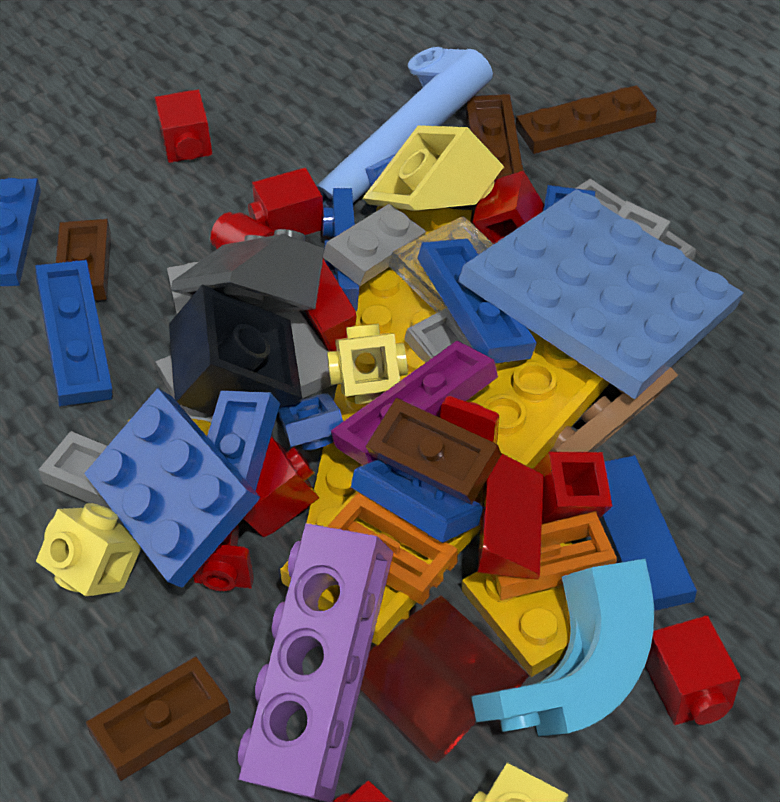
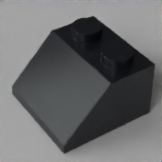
(230, 347)

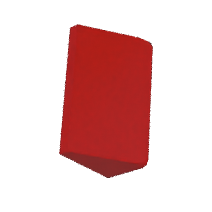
(332, 310)
(511, 521)

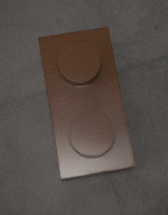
(89, 242)
(434, 450)
(158, 718)

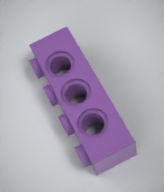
(330, 694)

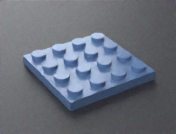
(602, 291)

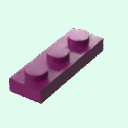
(453, 372)

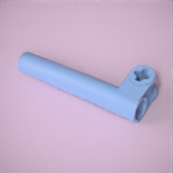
(448, 83)

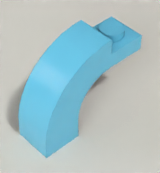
(604, 658)

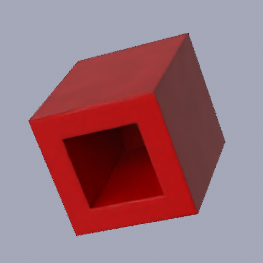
(183, 125)
(288, 202)
(507, 206)
(573, 485)
(281, 488)
(692, 672)

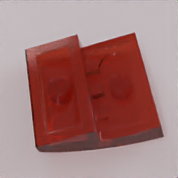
(429, 672)

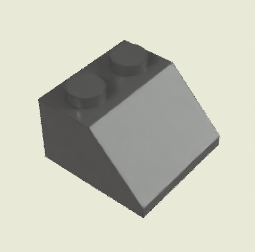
(268, 272)

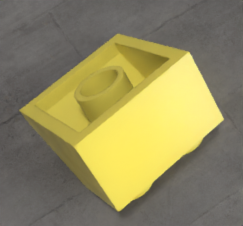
(436, 171)

